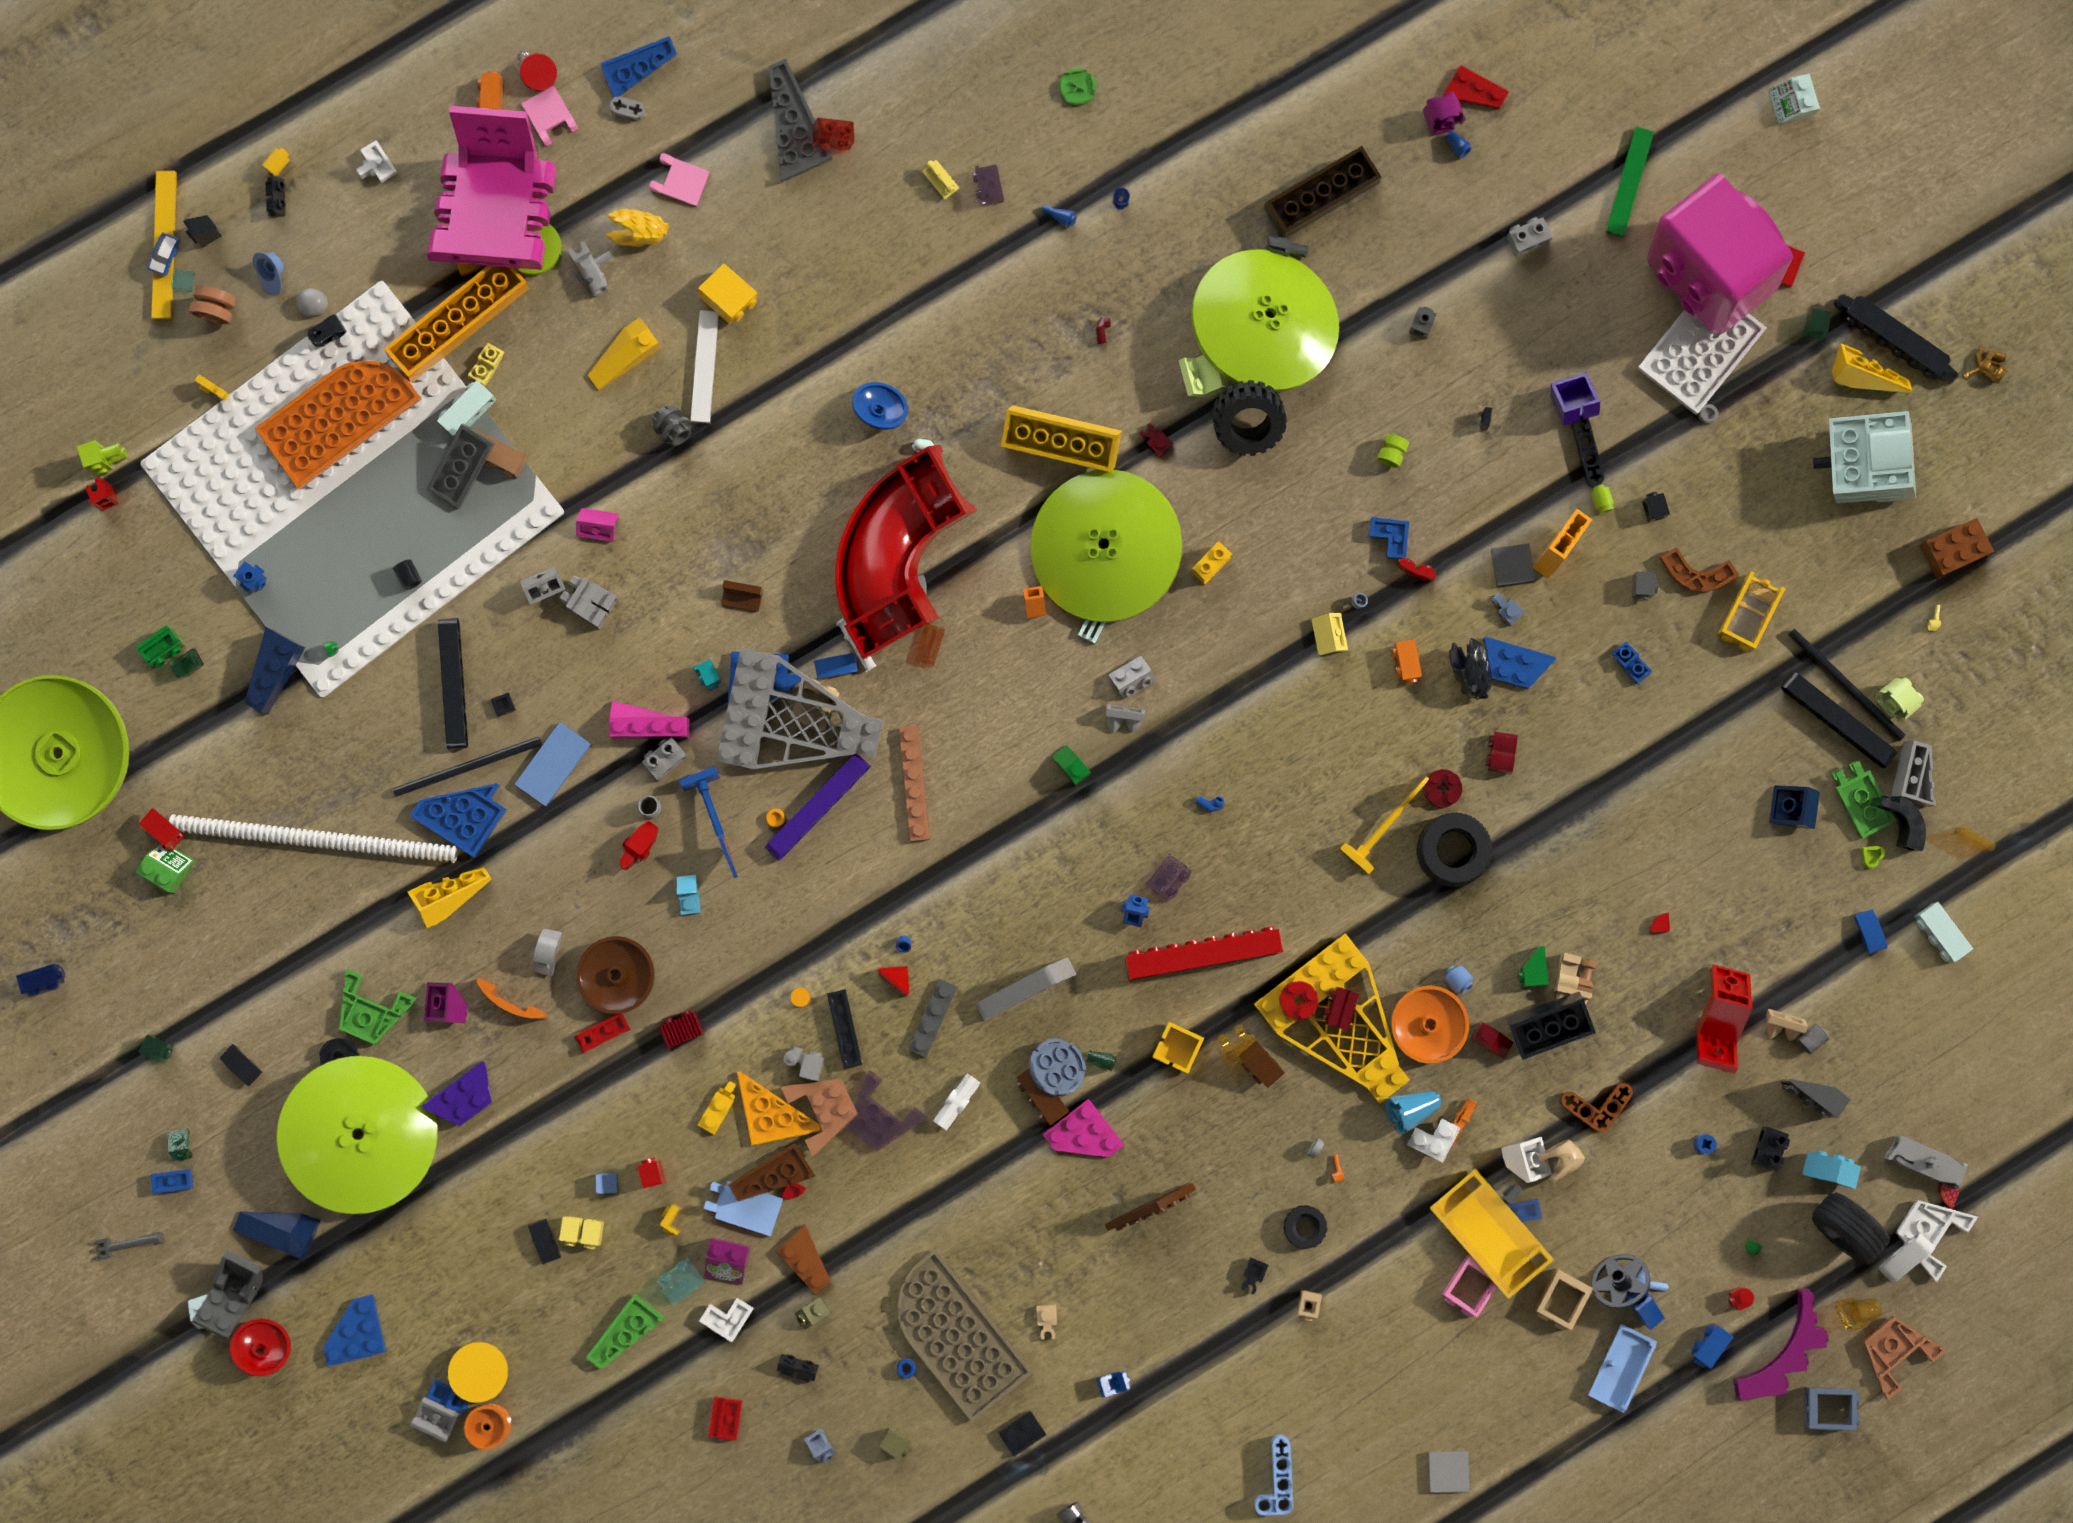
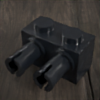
(1770, 1148)

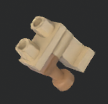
(1568, 982)

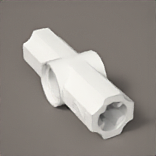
(956, 1101)

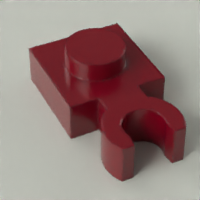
(1159, 442)

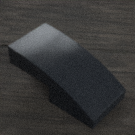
(240, 1065)
(544, 1241)

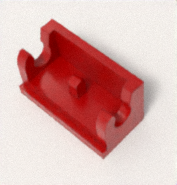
(104, 496)
(161, 829)

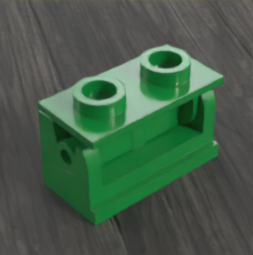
(160, 647)

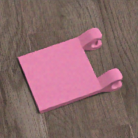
(548, 111)
(683, 181)

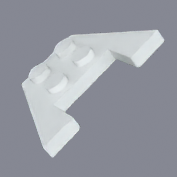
(1932, 1224)

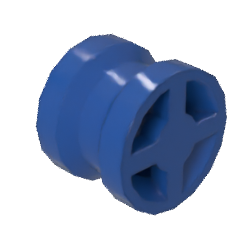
(1701, 1145)

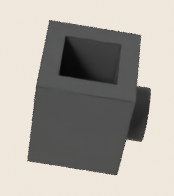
(1423, 322)
(1644, 585)

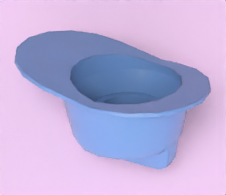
(269, 271)

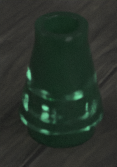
(1103, 1060)

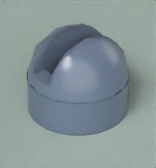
(1358, 596)

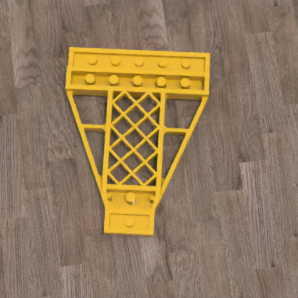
(1325, 972)

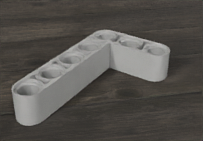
(1026, 988)

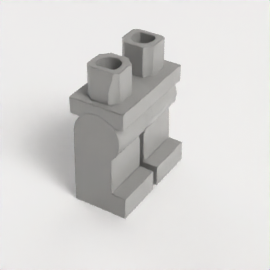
(583, 598)

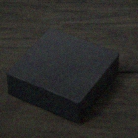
(1486, 418)
(503, 704)

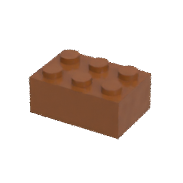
(1956, 548)

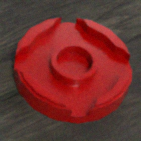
(538, 72)

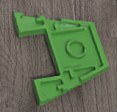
(366, 1018)

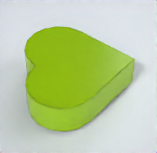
(1871, 856)

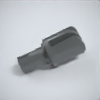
(1285, 246)

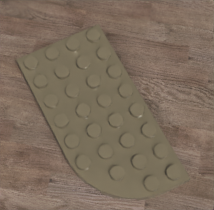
(957, 1337)

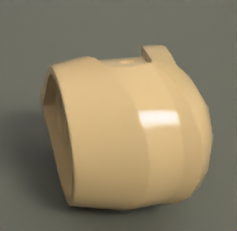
(1568, 1156)

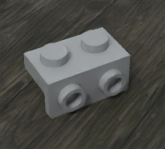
(1132, 677)
(435, 1419)

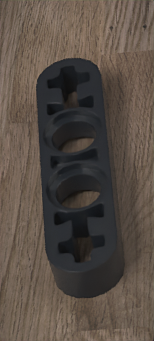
(1590, 450)

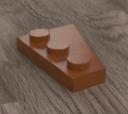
(804, 1259)

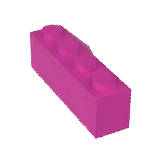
(641, 723)

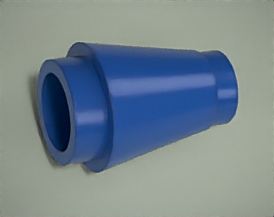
(1458, 144)

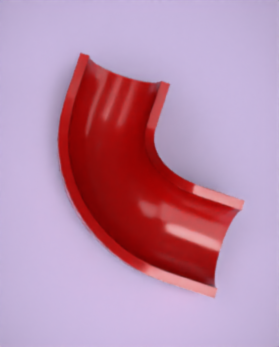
(883, 548)

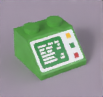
(165, 867)

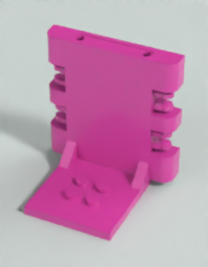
(493, 193)

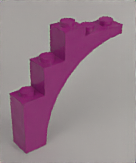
(1804, 1336)

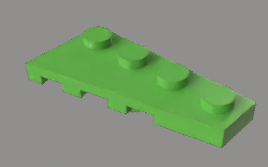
(628, 1327)

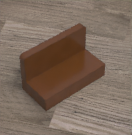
(741, 596)

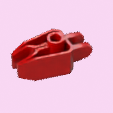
(638, 845)

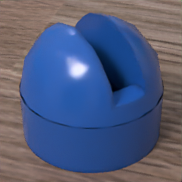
(903, 944)

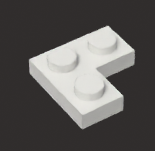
(1436, 1145)
(727, 1324)

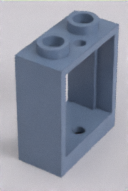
(1811, 1405)

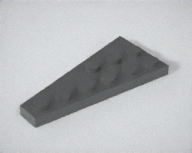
(793, 125)

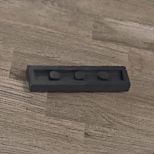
(844, 1029)

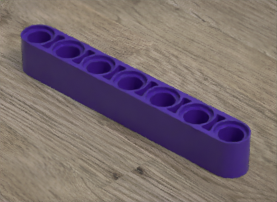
(817, 807)

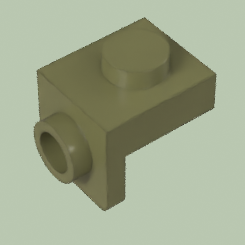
(812, 1313)

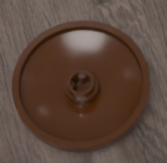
(615, 975)

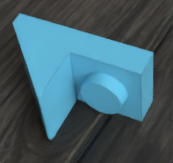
(688, 894)

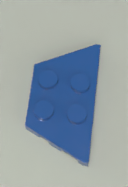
(1515, 664)

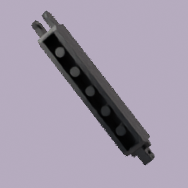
(1896, 337)

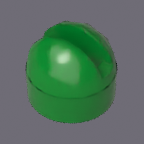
(331, 648)
(1752, 1248)

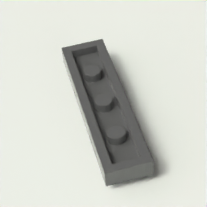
(933, 1018)

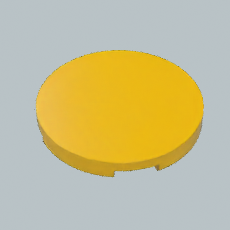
(477, 1372)

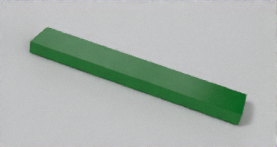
(1629, 181)

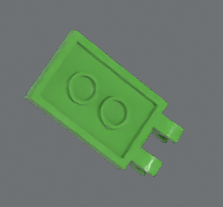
(1856, 796)

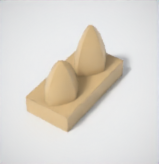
(1793, 1025)

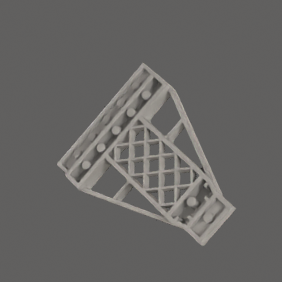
(750, 706)

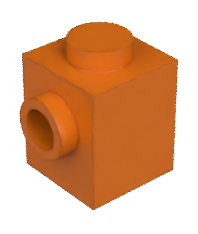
(1034, 602)

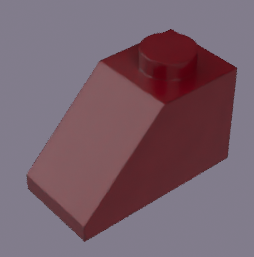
(1492, 1040)

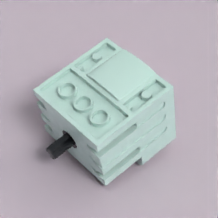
(1871, 458)

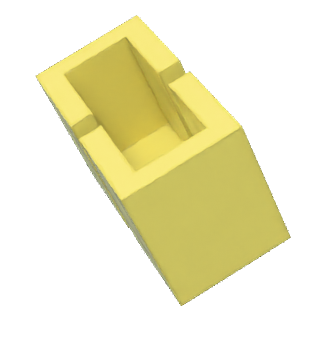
(571, 1232)

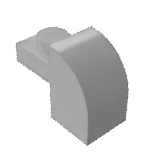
(546, 951)

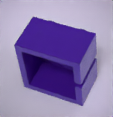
(1575, 398)

